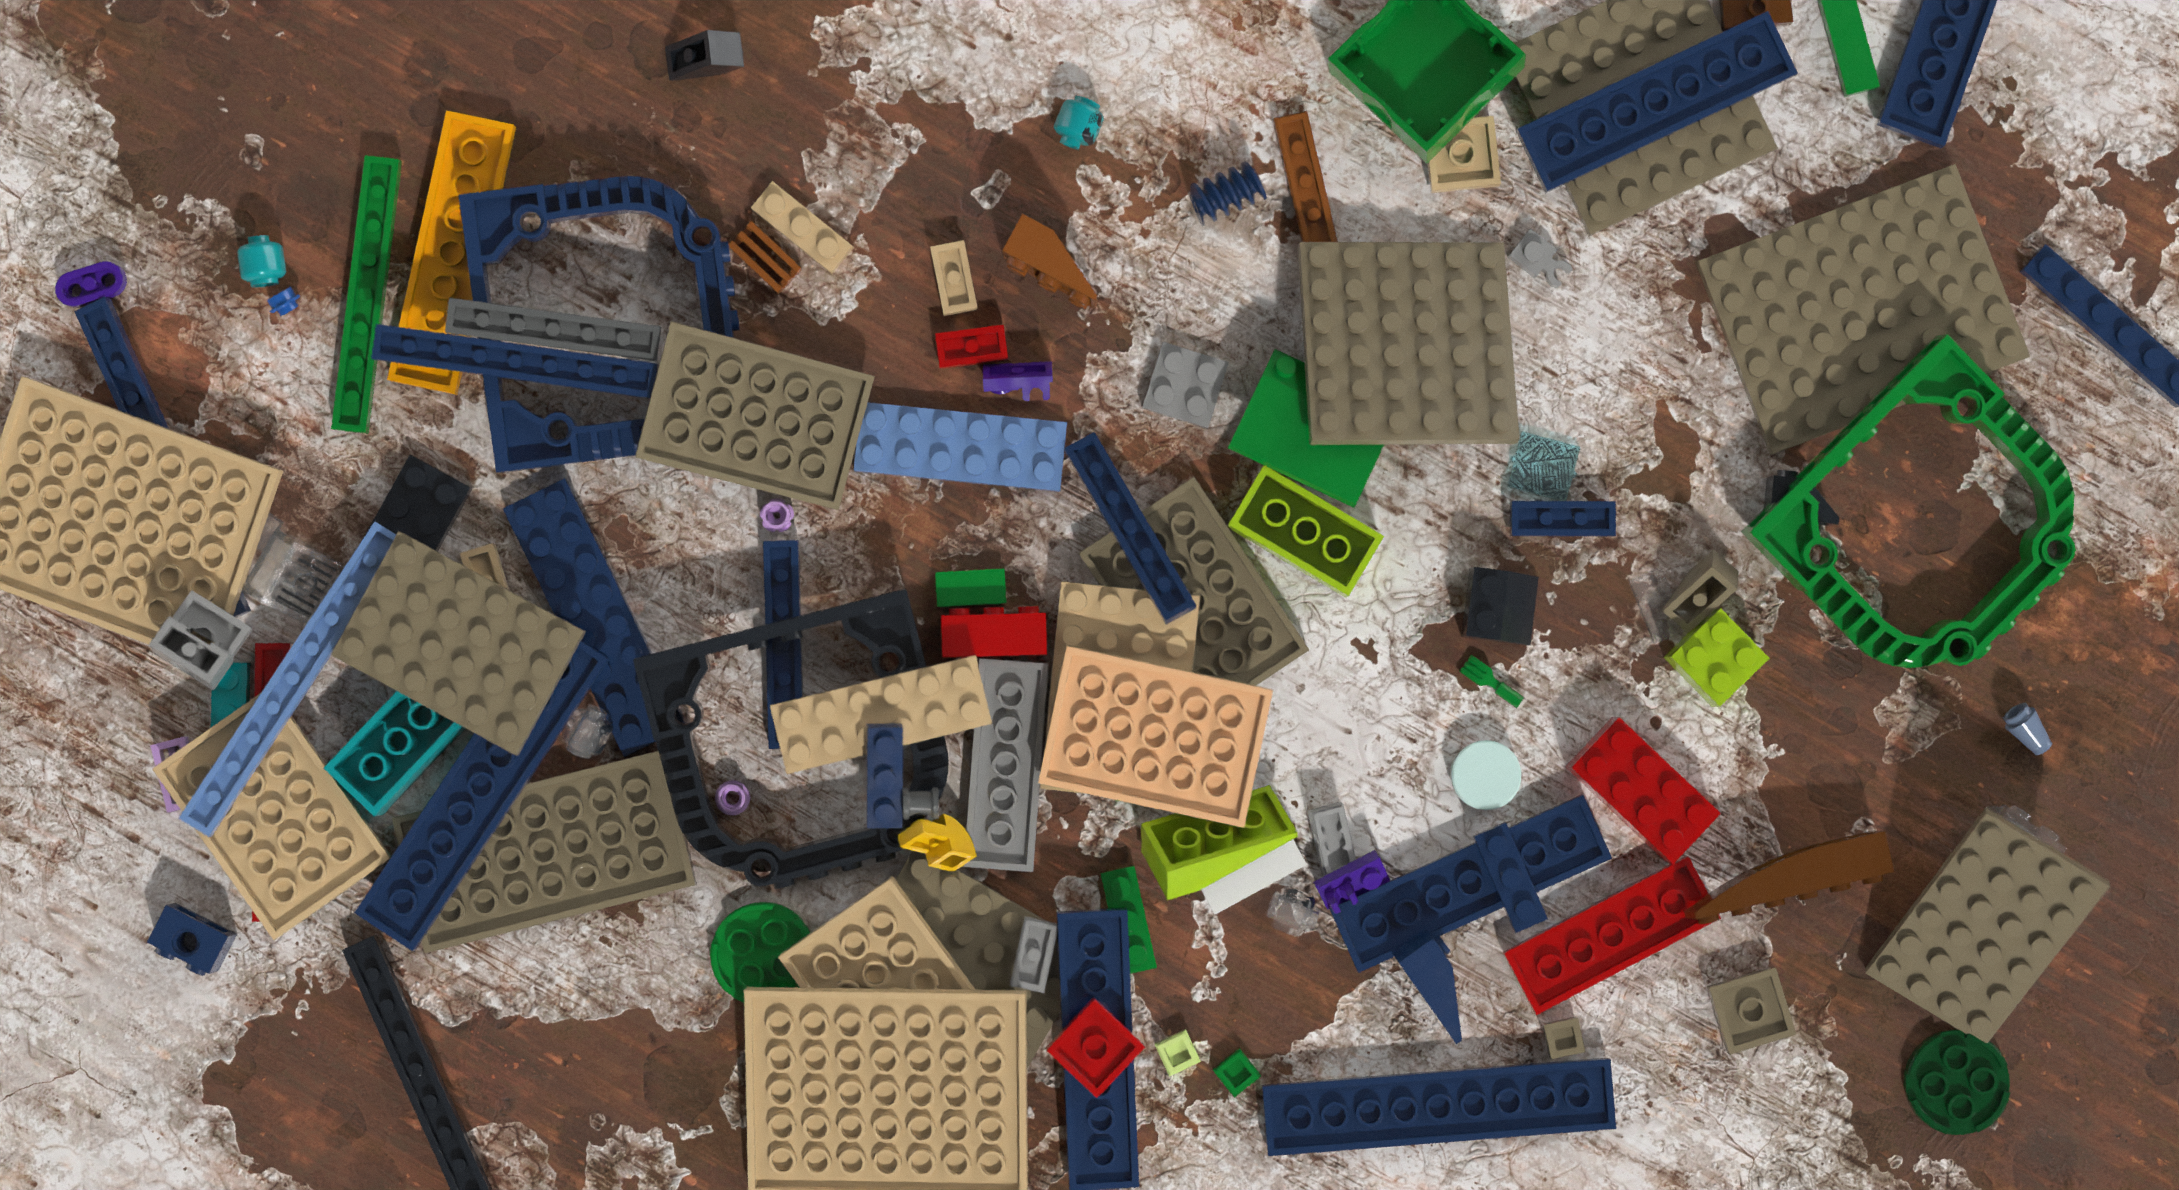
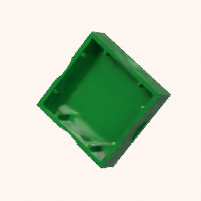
(1426, 69)

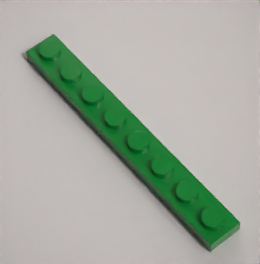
(366, 293)

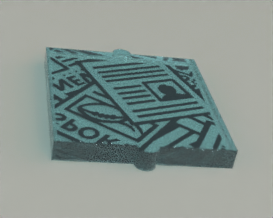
(1543, 466)

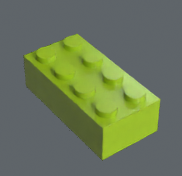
(1305, 531)

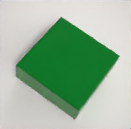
(1236, 1072)

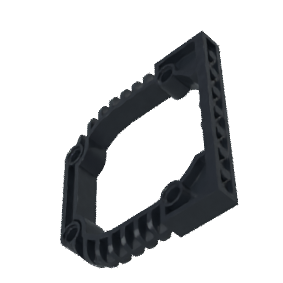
(673, 679)

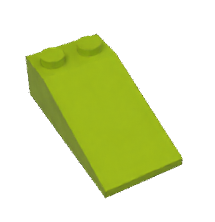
(1196, 852)

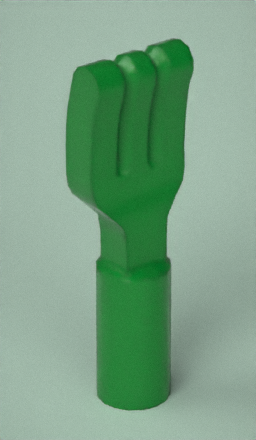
(1483, 676)

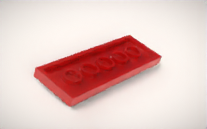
(1607, 936)

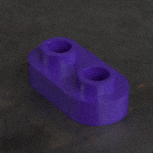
(92, 284)

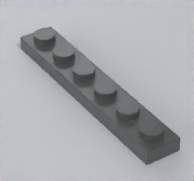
(552, 329)

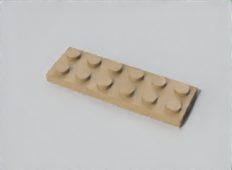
(835, 722)

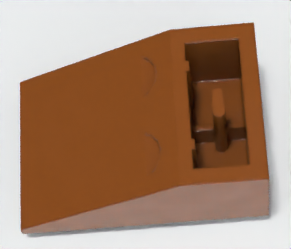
(1040, 253)

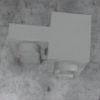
(192, 655)

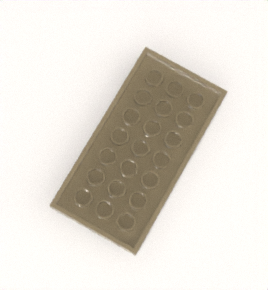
(568, 852)

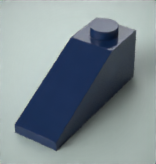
(1433, 976)

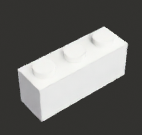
(1254, 877)

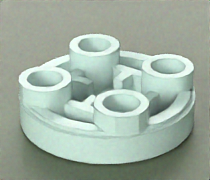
(1486, 775)

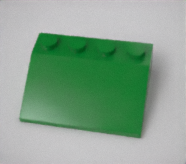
(1277, 436)

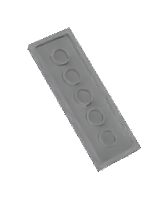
(1007, 766)

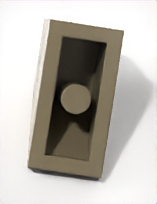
(1702, 591)

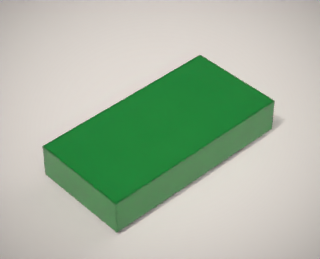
(970, 587)

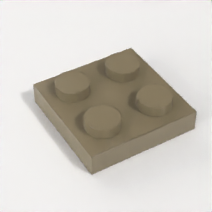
(1751, 1010)

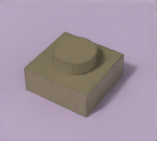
(1563, 1037)

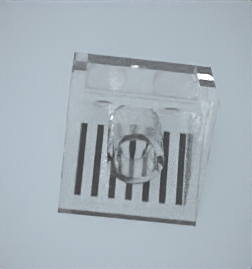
(292, 576)

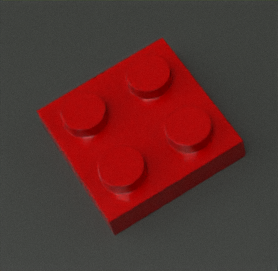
(1095, 1047)

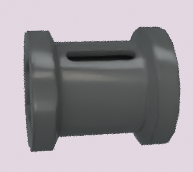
(920, 803)

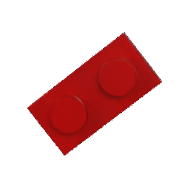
(971, 346)

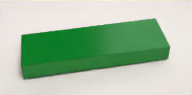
(1849, 46)

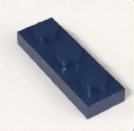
(1563, 518)
(884, 775)
(1510, 877)

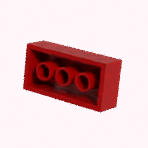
(1643, 790)

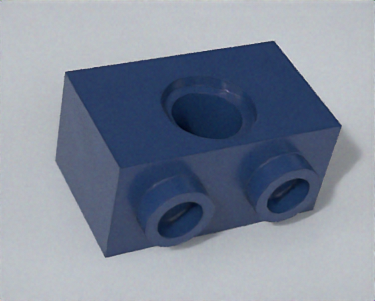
(212, 939)

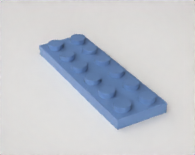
(961, 447)

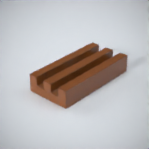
(743, 236)

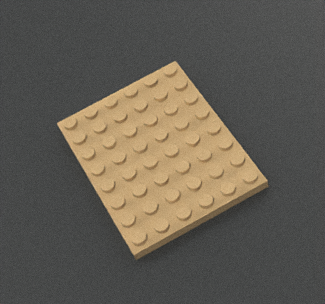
(122, 513)
(886, 1089)

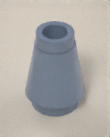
(2027, 727)

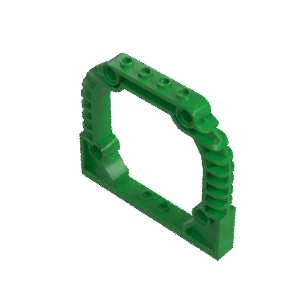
(1790, 528)

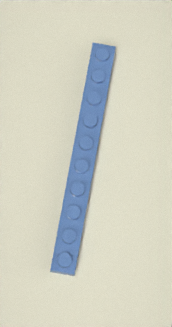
(286, 686)

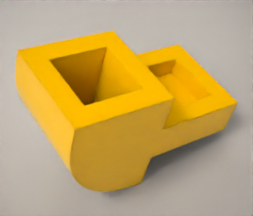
(942, 840)

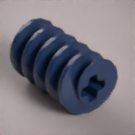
(1226, 192)

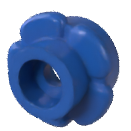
(283, 301)

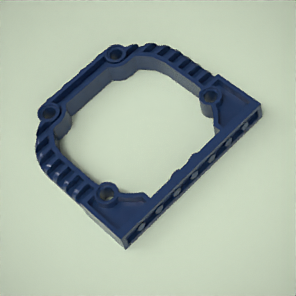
(493, 227)

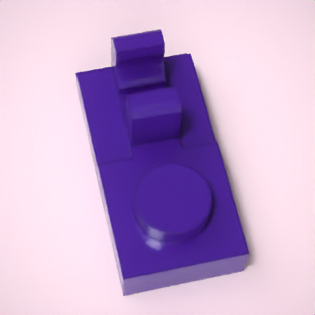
(1013, 376)
(1352, 880)

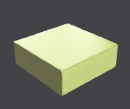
(1177, 1052)

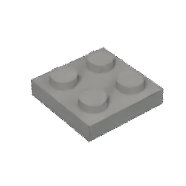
(1185, 385)

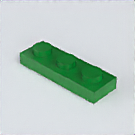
(1123, 892)

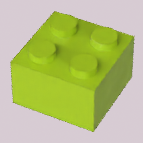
(1716, 658)

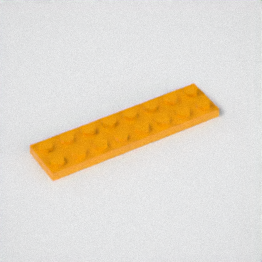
(468, 160)

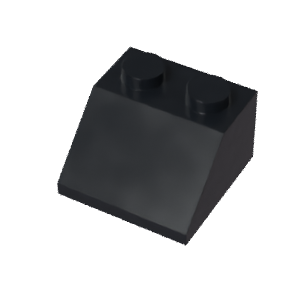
(1499, 606)

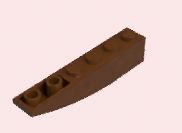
(1799, 874)

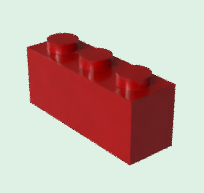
(994, 633)

